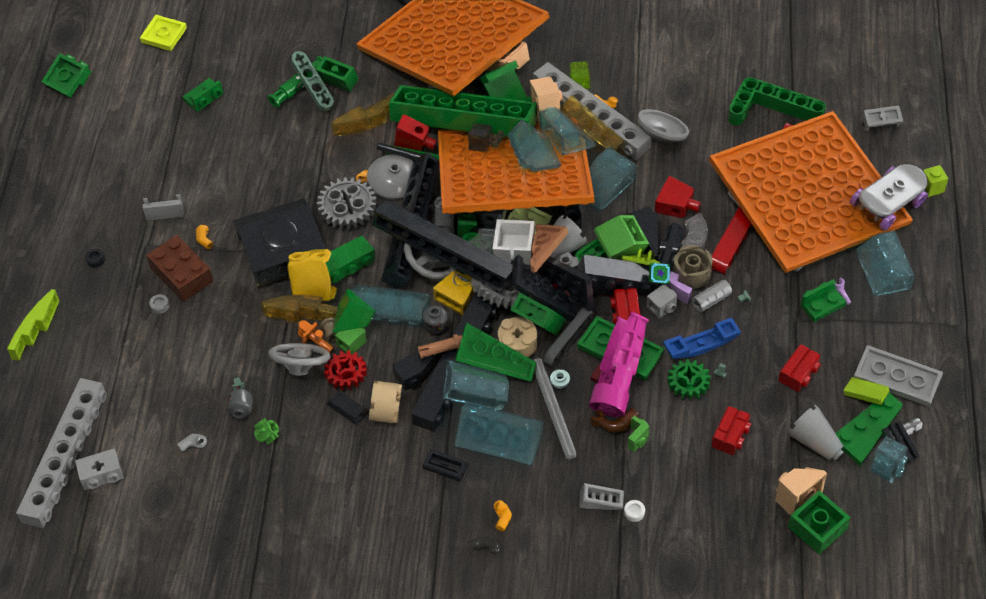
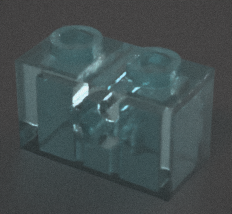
(889, 459)

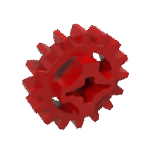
(345, 370)

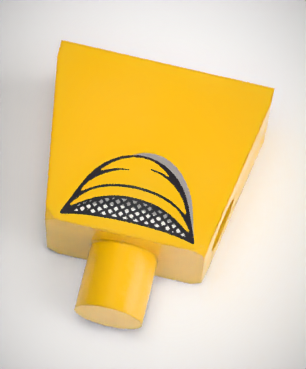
(454, 292)

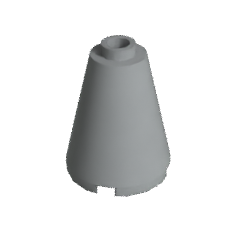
(572, 240)
(817, 434)

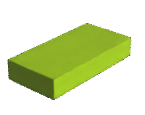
(866, 390)

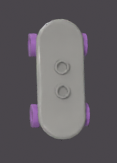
(892, 192)

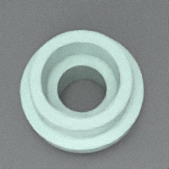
(559, 383)

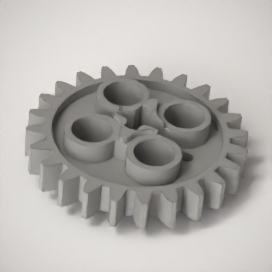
(334, 208)
(504, 298)

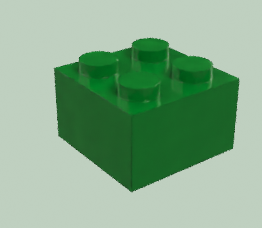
(819, 522)

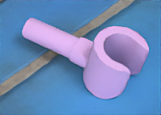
(840, 288)

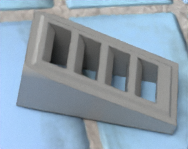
(593, 503)

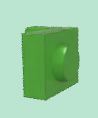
(640, 434)

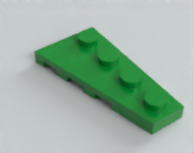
(489, 353)
(865, 430)

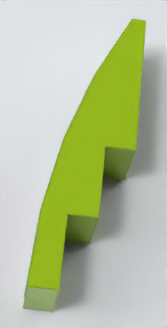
(37, 319)

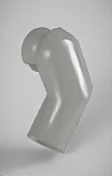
(192, 440)

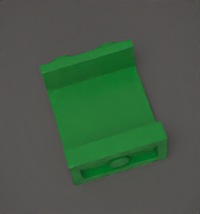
(504, 83)

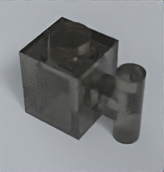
(481, 137)

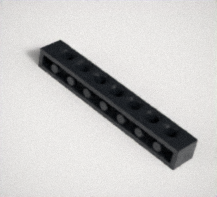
(417, 201)

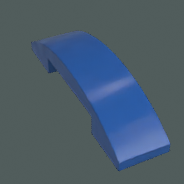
(704, 341)

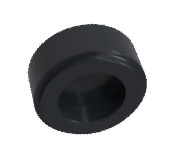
(95, 258)

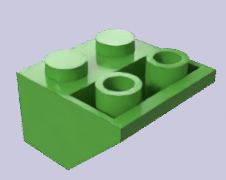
(621, 237)

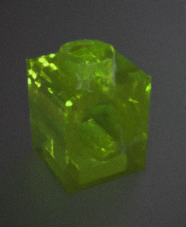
(580, 73)

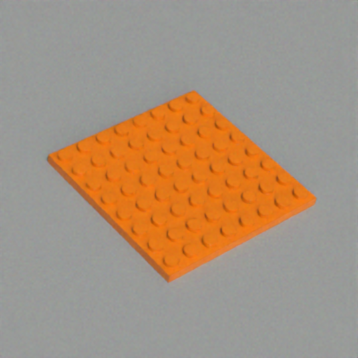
(451, 39)
(498, 182)
(800, 189)

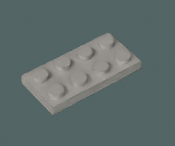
(900, 374)

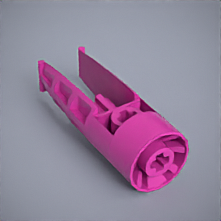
(619, 366)

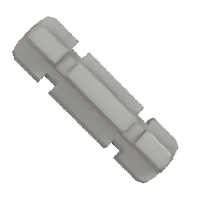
(915, 425)

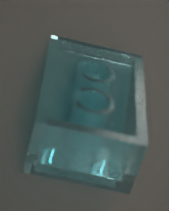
(610, 176)

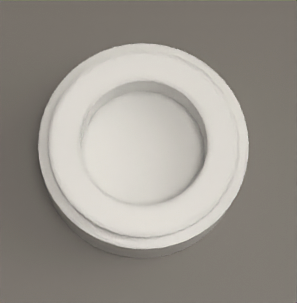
(634, 510)

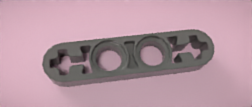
(568, 337)

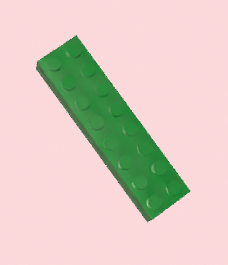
(460, 111)

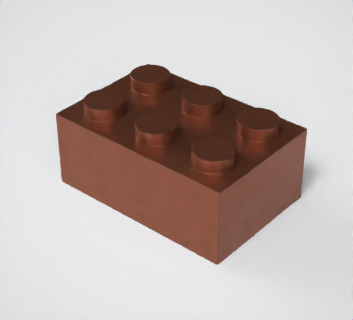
(179, 268)

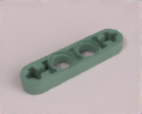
(314, 80)

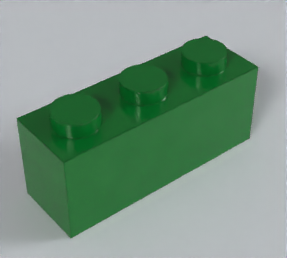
(350, 258)

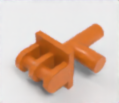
(308, 331)

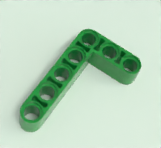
(774, 98)

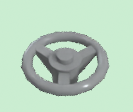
(426, 263)
(298, 356)

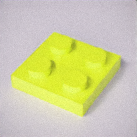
(163, 32)

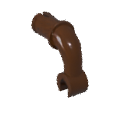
(619, 425)

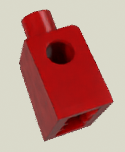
(413, 135)
(676, 199)

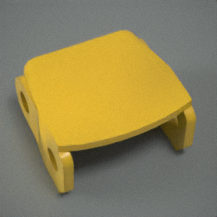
(310, 274)

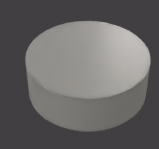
(159, 303)

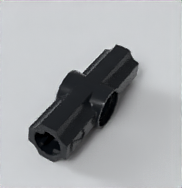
(670, 244)

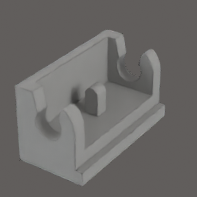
(881, 117)
(163, 209)

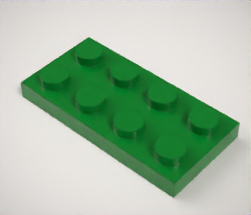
(596, 340)

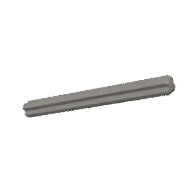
(554, 410)

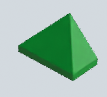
(465, 223)

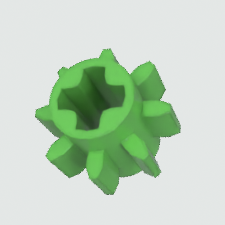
(266, 431)

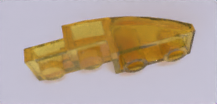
(361, 119)
(591, 124)
(296, 306)

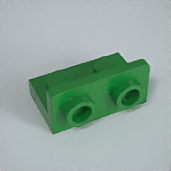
(203, 94)
(822, 301)

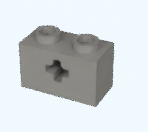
(99, 469)

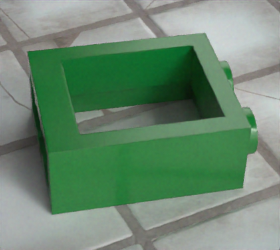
(538, 314)

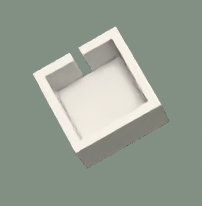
(514, 238)

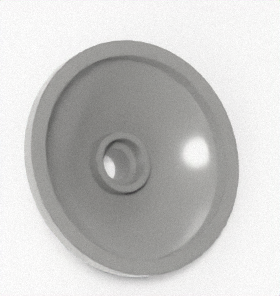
(662, 126)
(390, 176)

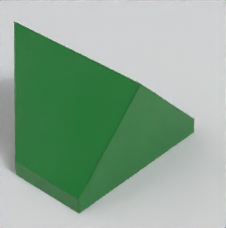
(352, 313)

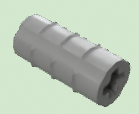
(711, 296)

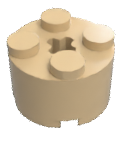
(519, 334)
(385, 402)

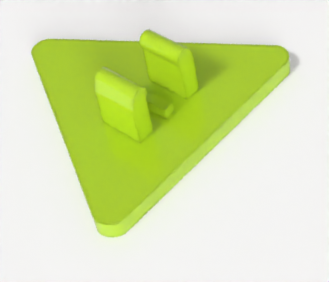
(641, 258)

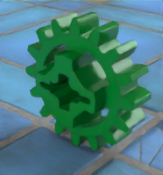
(680, 383)

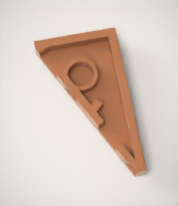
(545, 242)

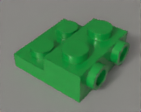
(66, 74)

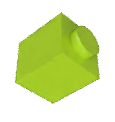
(936, 180)

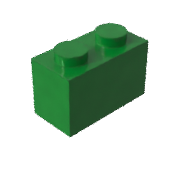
(337, 74)

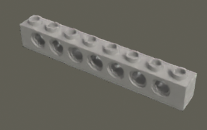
(636, 140)
(69, 424)

